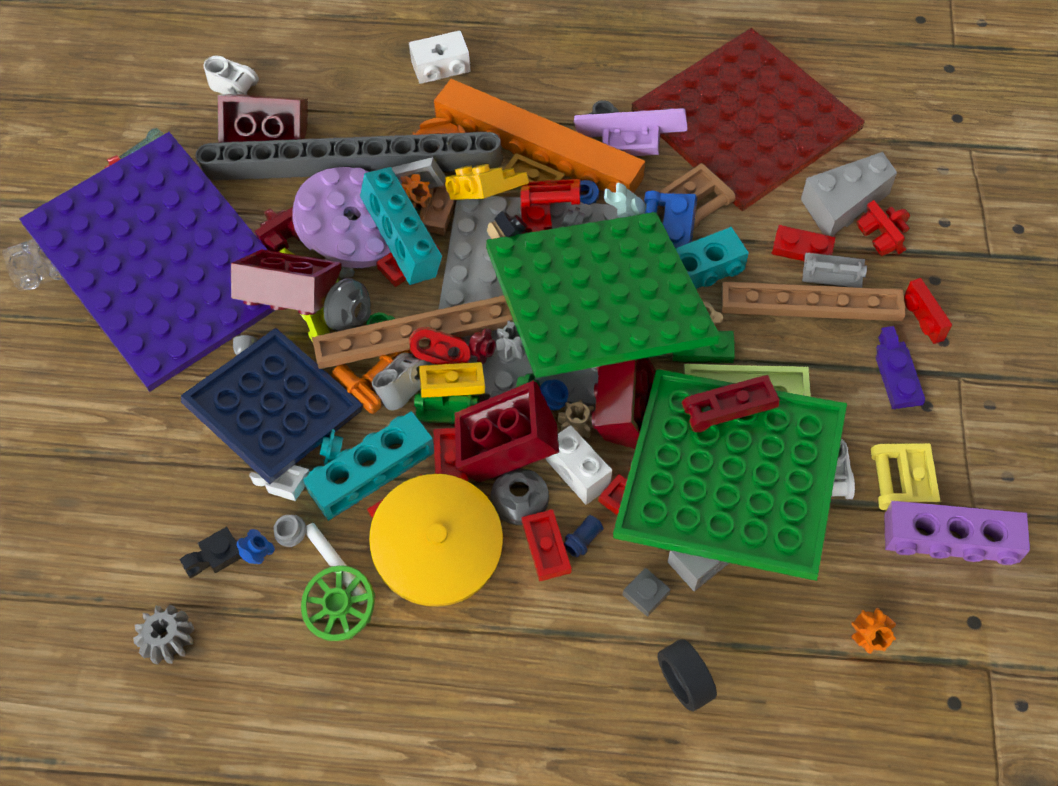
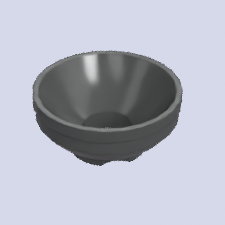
(341, 305)
(511, 507)

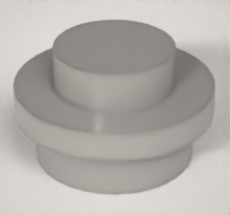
(289, 530)

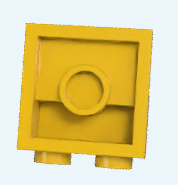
(482, 182)

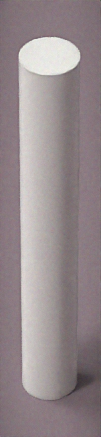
(332, 557)

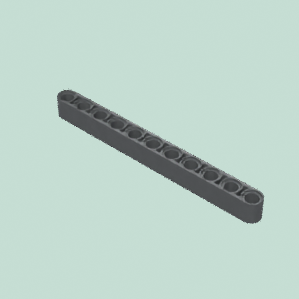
(372, 153)

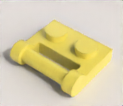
(915, 473)

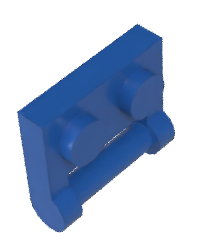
(678, 214)

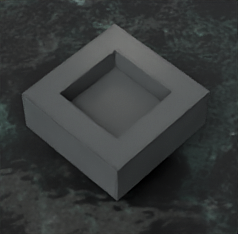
(646, 592)

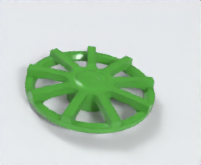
(338, 603)

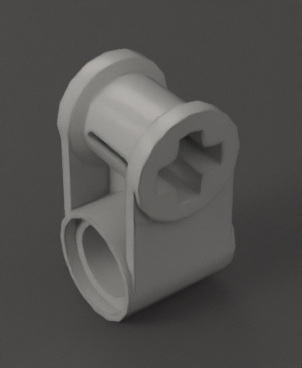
(398, 381)

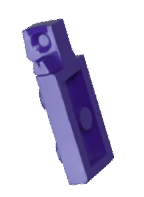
(898, 371)

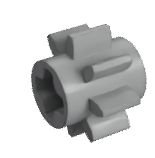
(510, 341)

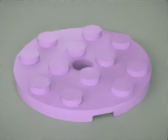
(322, 224)

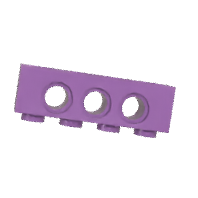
(1005, 527)

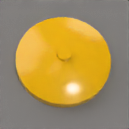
(436, 540)

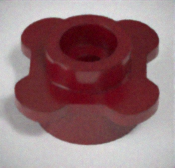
(482, 345)

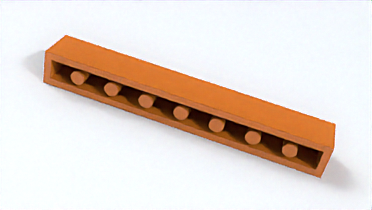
(539, 138)

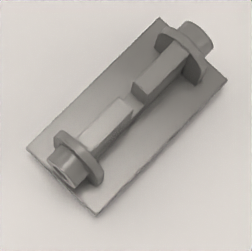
(834, 270)

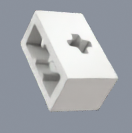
(439, 57)
(580, 466)

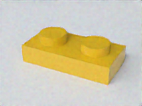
(451, 379)

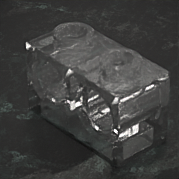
(29, 266)

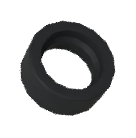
(687, 675)

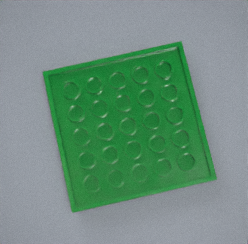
(599, 294)
(741, 488)

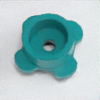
(331, 447)

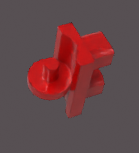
(891, 237)

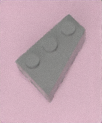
(844, 192)

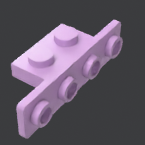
(632, 131)

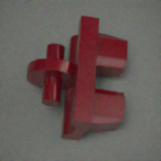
(276, 230)

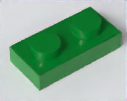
(719, 353)

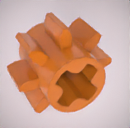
(420, 189)
(873, 630)

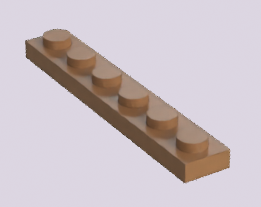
(812, 301)

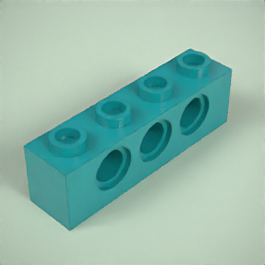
(400, 225)
(722, 247)
(364, 480)

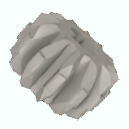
(155, 646)

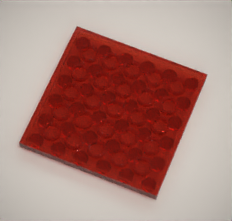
(751, 116)

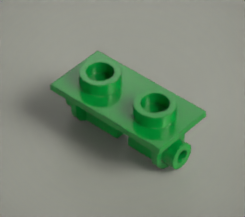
(442, 408)

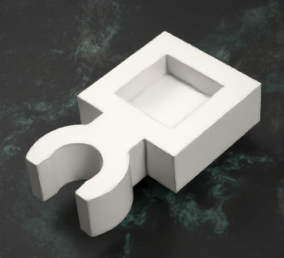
(287, 485)

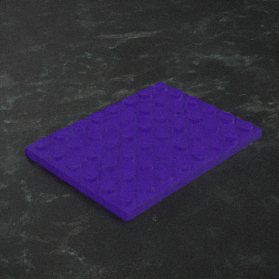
(151, 258)

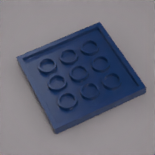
(271, 404)

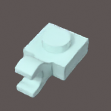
(625, 201)

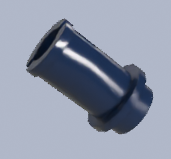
(578, 541)

